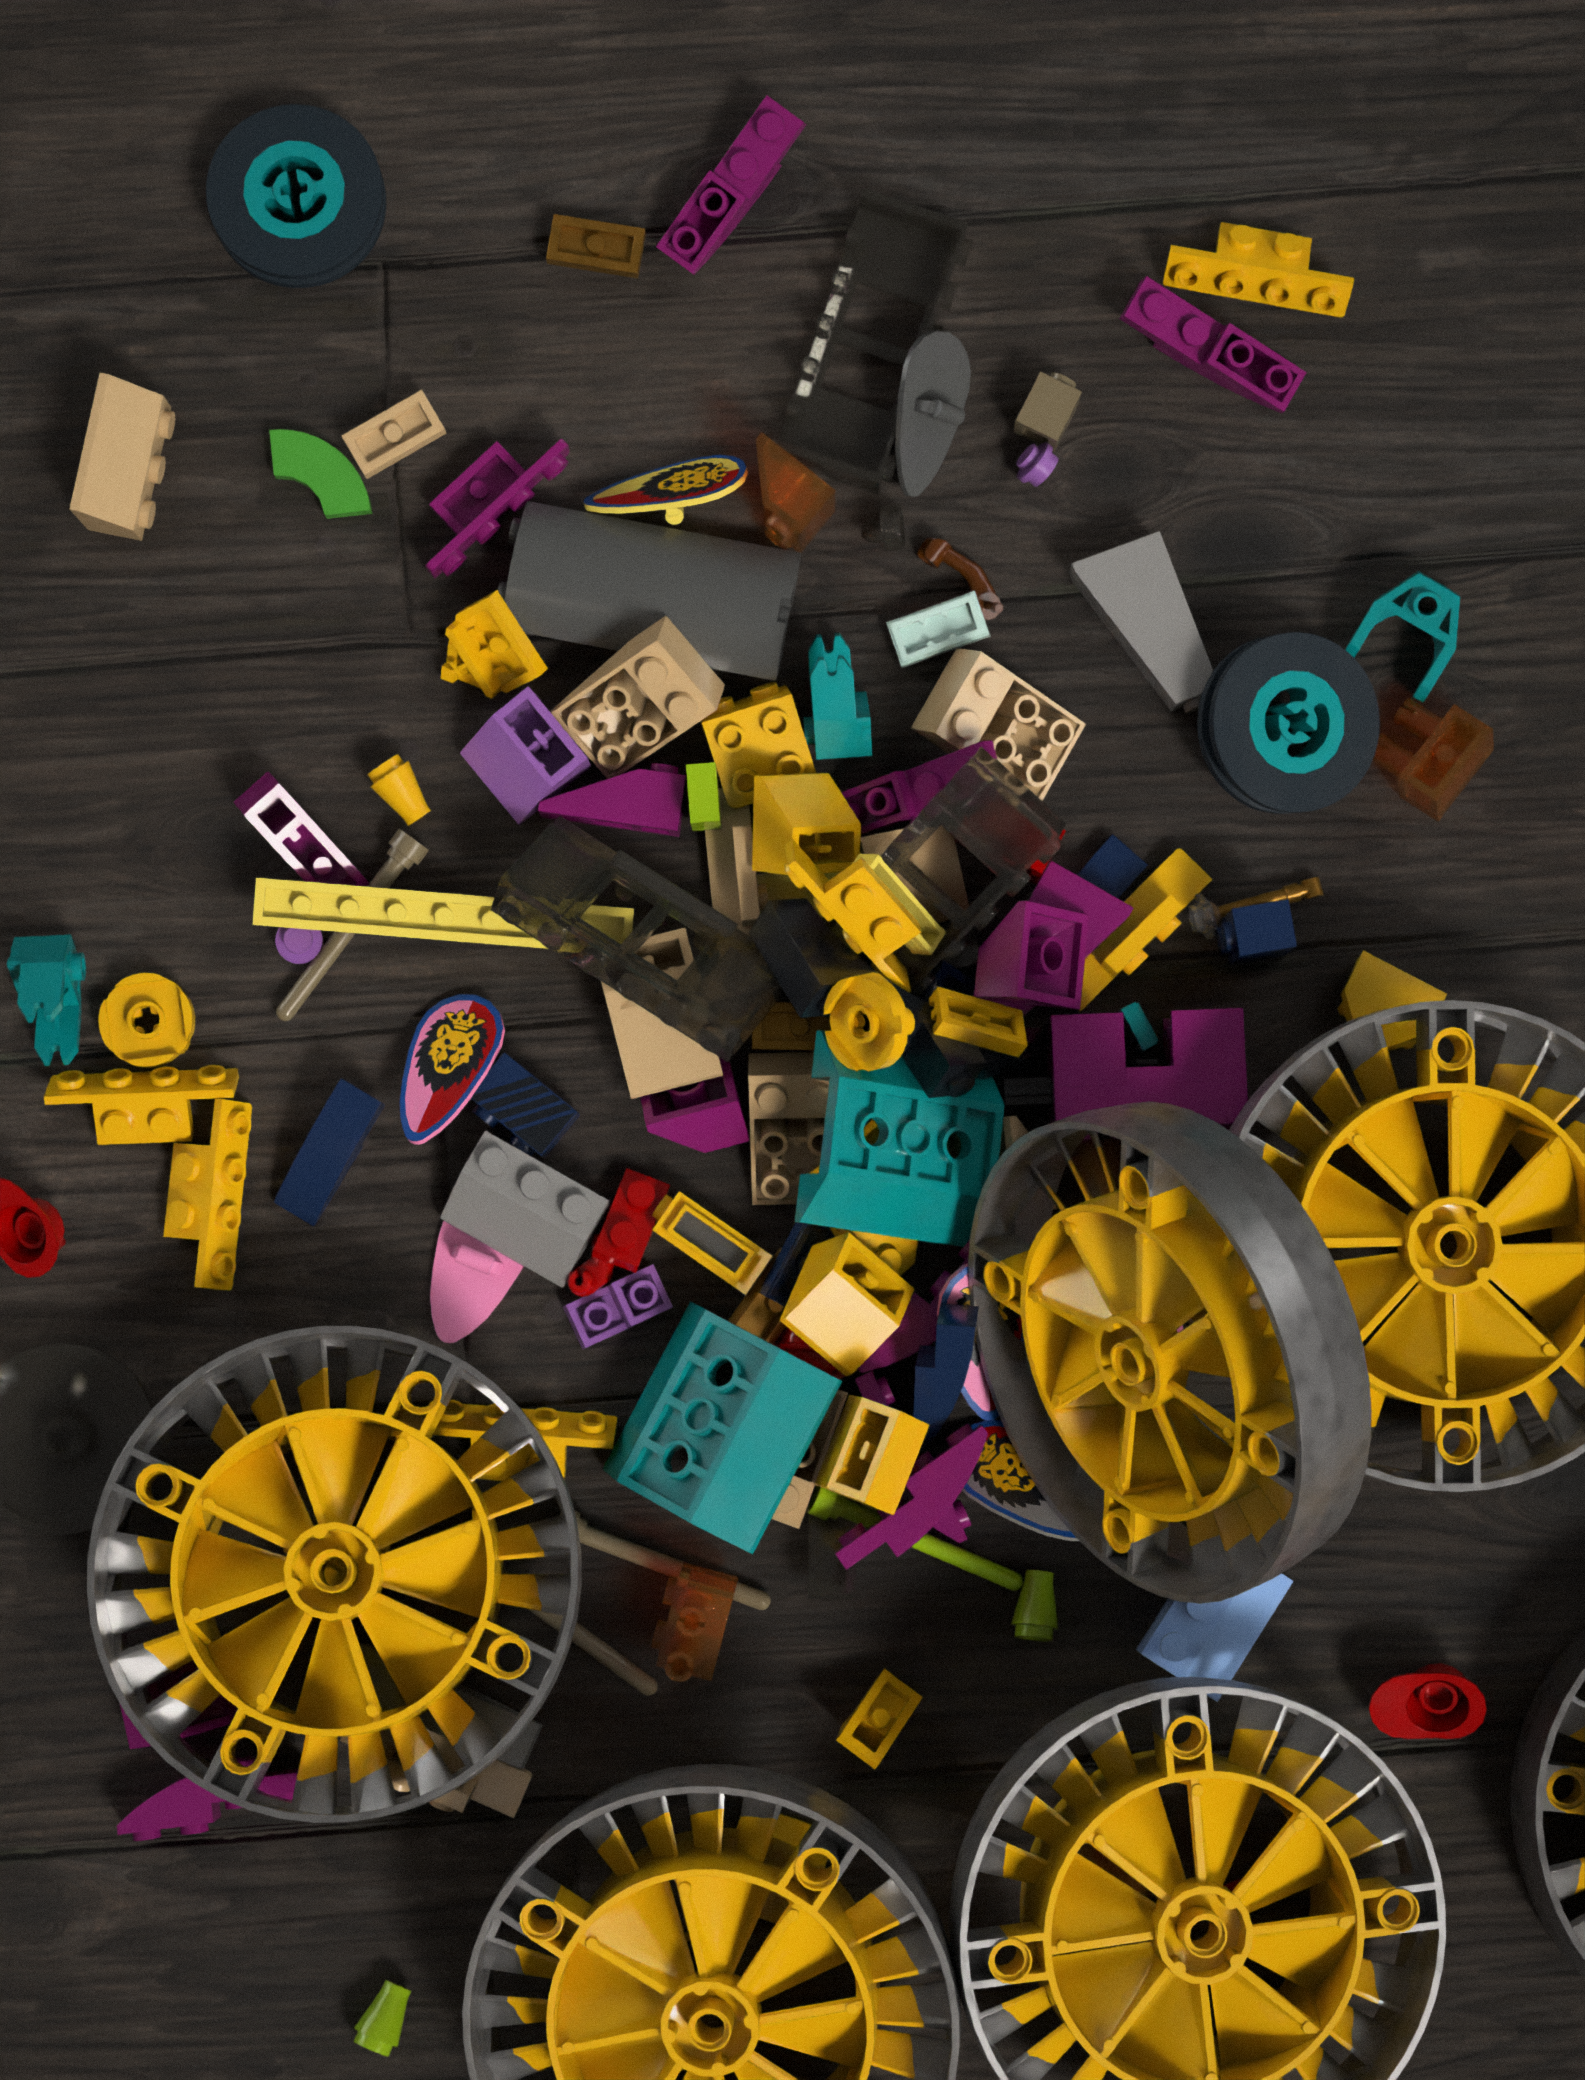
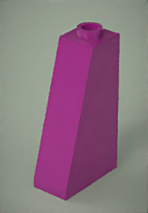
(1070, 892)

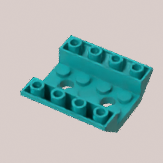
(907, 1178)
(737, 1436)

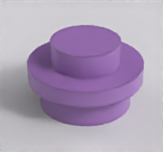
(1036, 463)
(298, 945)

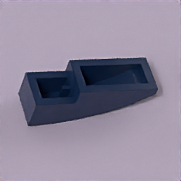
(328, 1152)
(944, 1367)

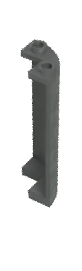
(614, 577)

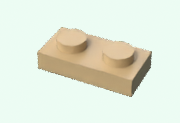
(394, 434)

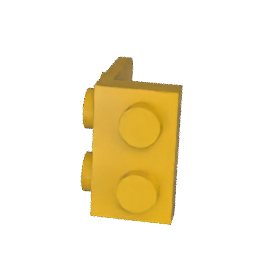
(755, 739)

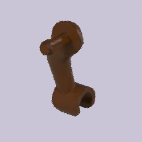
(936, 551)

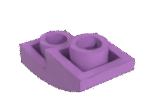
(618, 1307)

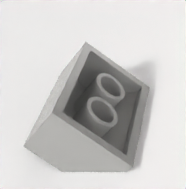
(524, 1209)

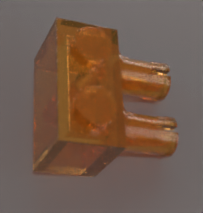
(1445, 761)
(695, 1622)

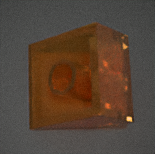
(792, 497)

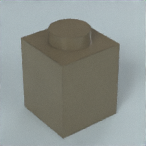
(1048, 409)

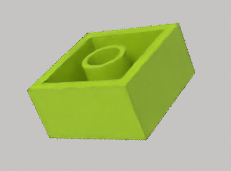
(703, 796)

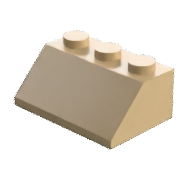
(122, 458)

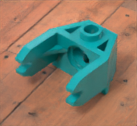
(1440, 623)
(839, 714)
(49, 982)

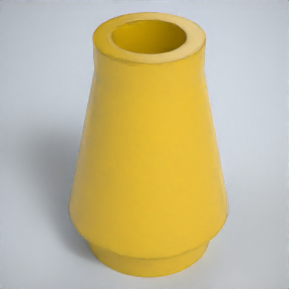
(399, 789)

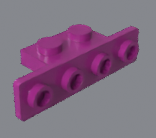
(484, 495)

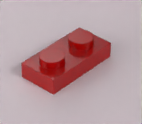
(630, 1220)

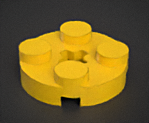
(125, 1003)
(887, 1017)

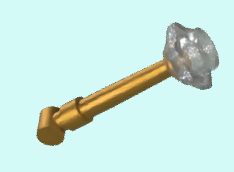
(1205, 915)

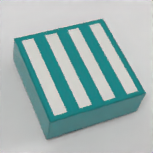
(1138, 1028)

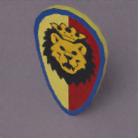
(671, 487)

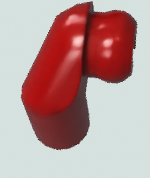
(590, 1275)

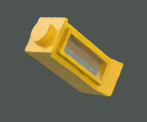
(710, 1241)

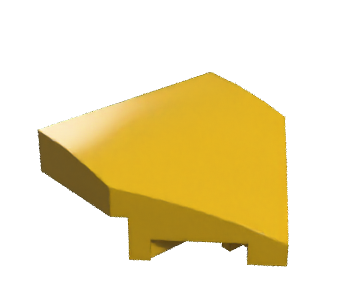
(490, 648)
(1381, 986)

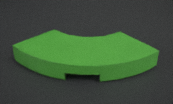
(321, 469)

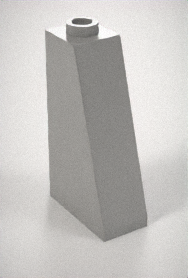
(1148, 615)

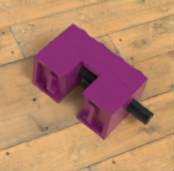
(1089, 1070)

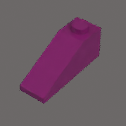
(631, 801)
(296, 834)

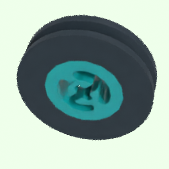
(243, 202)
(1326, 697)

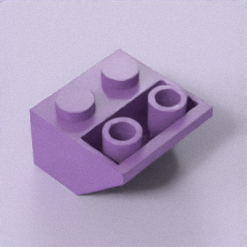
(524, 755)

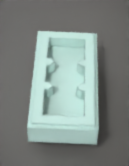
(938, 629)

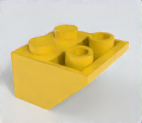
(810, 813)
(846, 1302)
(872, 1454)

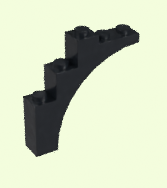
(813, 959)

